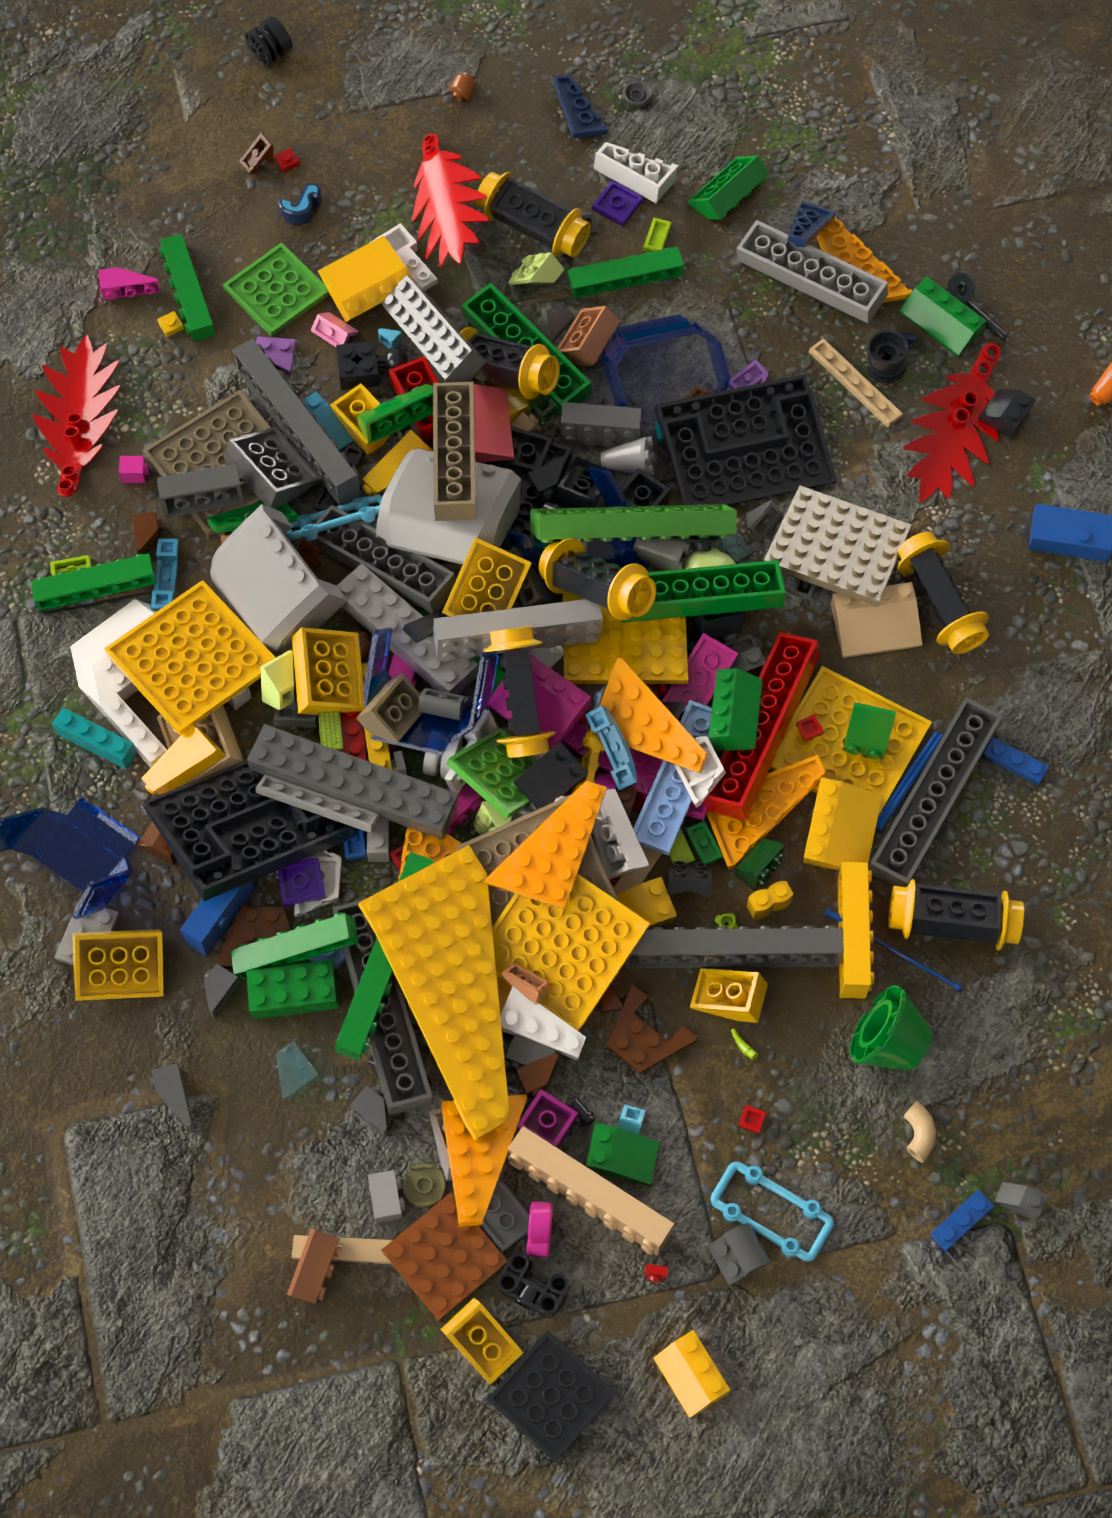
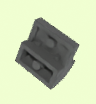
(442, 704)
(289, 716)
(739, 1253)

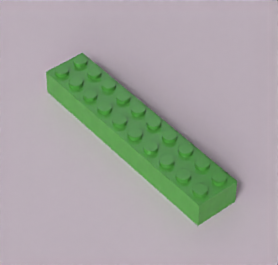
(633, 522)

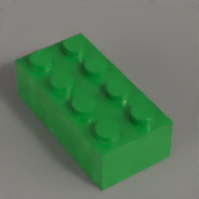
(292, 989)

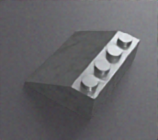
(271, 466)

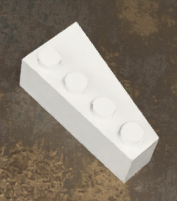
(635, 171)
(616, 839)
(539, 1025)

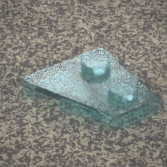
(294, 1070)

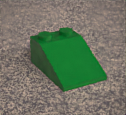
(869, 731)
(622, 1154)

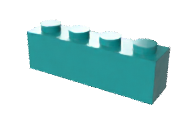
(94, 738)

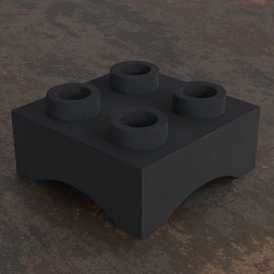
(689, 877)

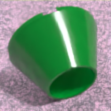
(891, 1033)

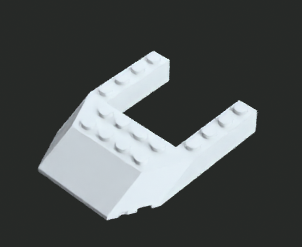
(109, 686)

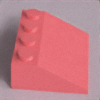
(492, 425)

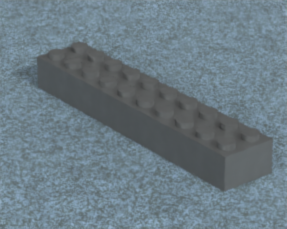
(297, 422)
(354, 781)
(935, 794)
(738, 947)
(394, 1041)

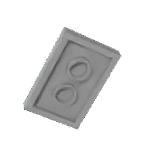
(98, 922)

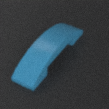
(165, 573)
(615, 746)

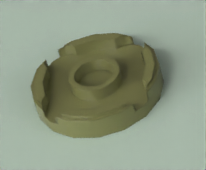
(424, 1185)

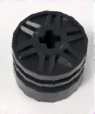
(268, 41)
(887, 356)

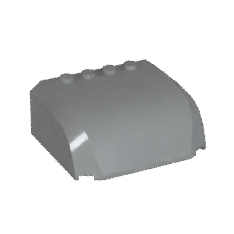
(408, 515)
(271, 582)

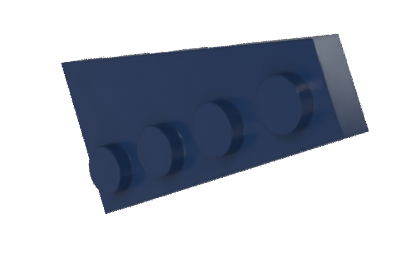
(576, 109)
(809, 223)

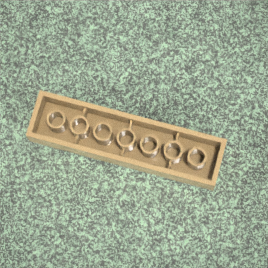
(590, 1191)

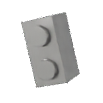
(385, 1197)

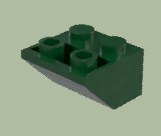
(759, 863)

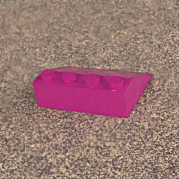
(557, 700)

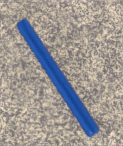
(908, 780)

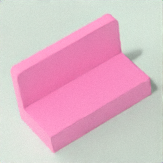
(332, 329)

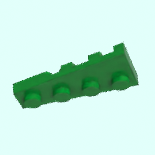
(234, 518)

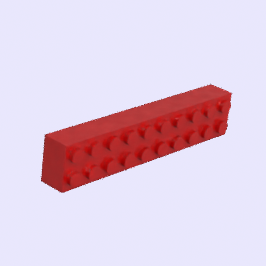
(784, 682)

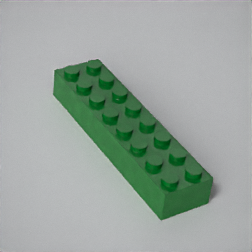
(497, 317)
(715, 590)

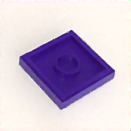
(617, 203)
(301, 882)

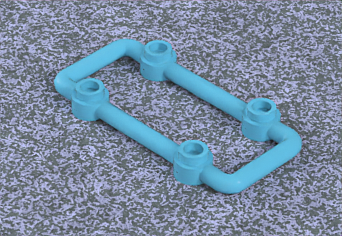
(311, 530)
(811, 1210)

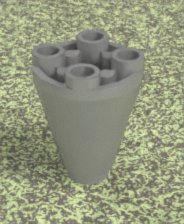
(631, 456)
(662, 553)

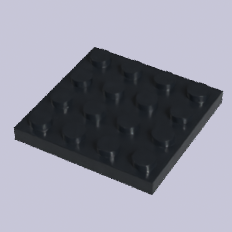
(551, 1396)

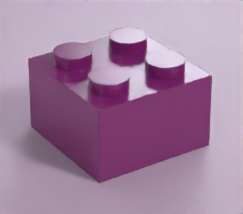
(549, 1119)

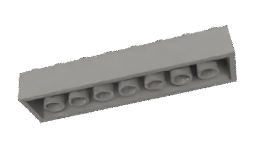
(812, 272)
(380, 607)
(551, 623)

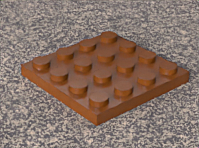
(443, 1259)

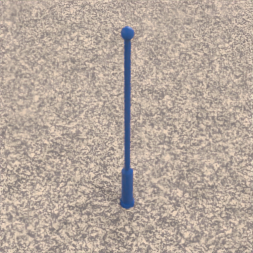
(957, 986)

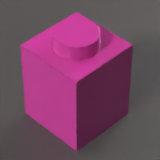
(133, 469)

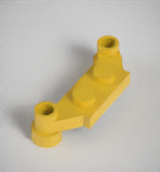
(590, 759)

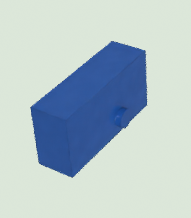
(1071, 532)
(213, 917)

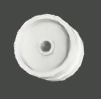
(436, 762)

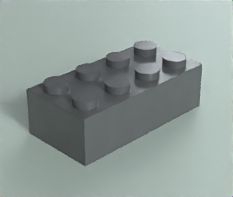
(599, 424)
(200, 490)

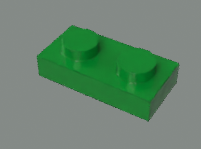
(704, 843)

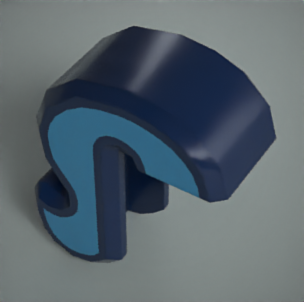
(303, 210)

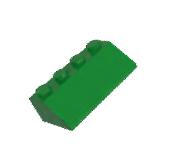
(729, 187)
(943, 316)
(396, 414)
(735, 710)

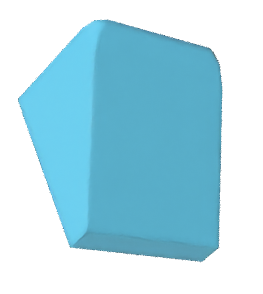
(390, 338)
(631, 1119)

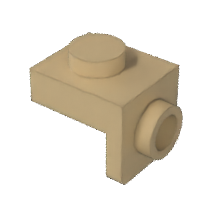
(527, 422)

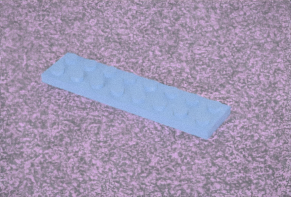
(668, 796)

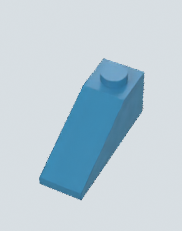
(329, 420)

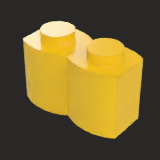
(765, 901)

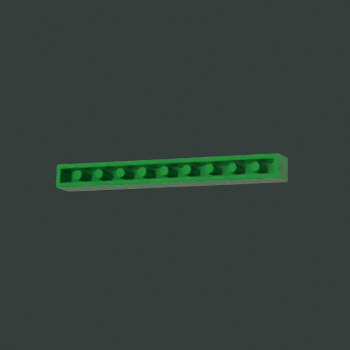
(372, 988)

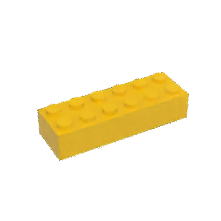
(853, 907)

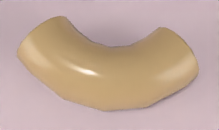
(924, 1132)

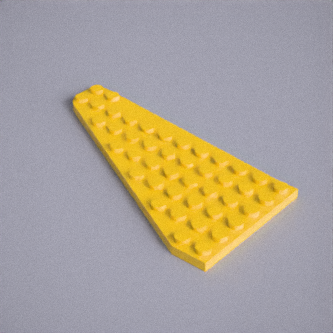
(444, 958)

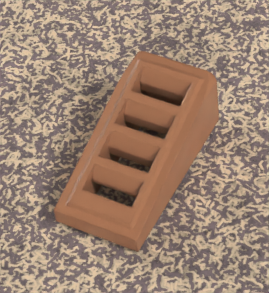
(527, 983)

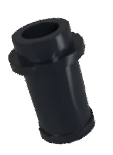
(583, 1113)

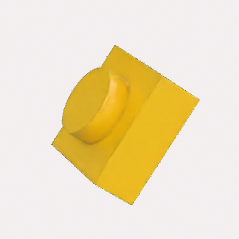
(170, 324)

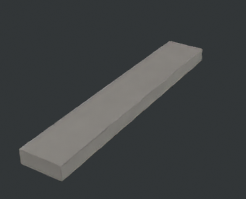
(318, 803)

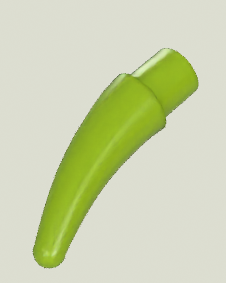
(744, 1047)

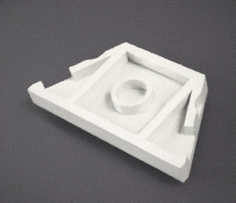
(701, 784)
(331, 875)

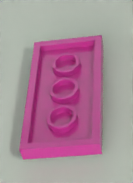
(702, 669)

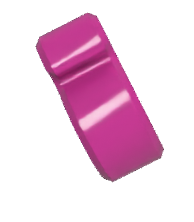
(539, 1229)

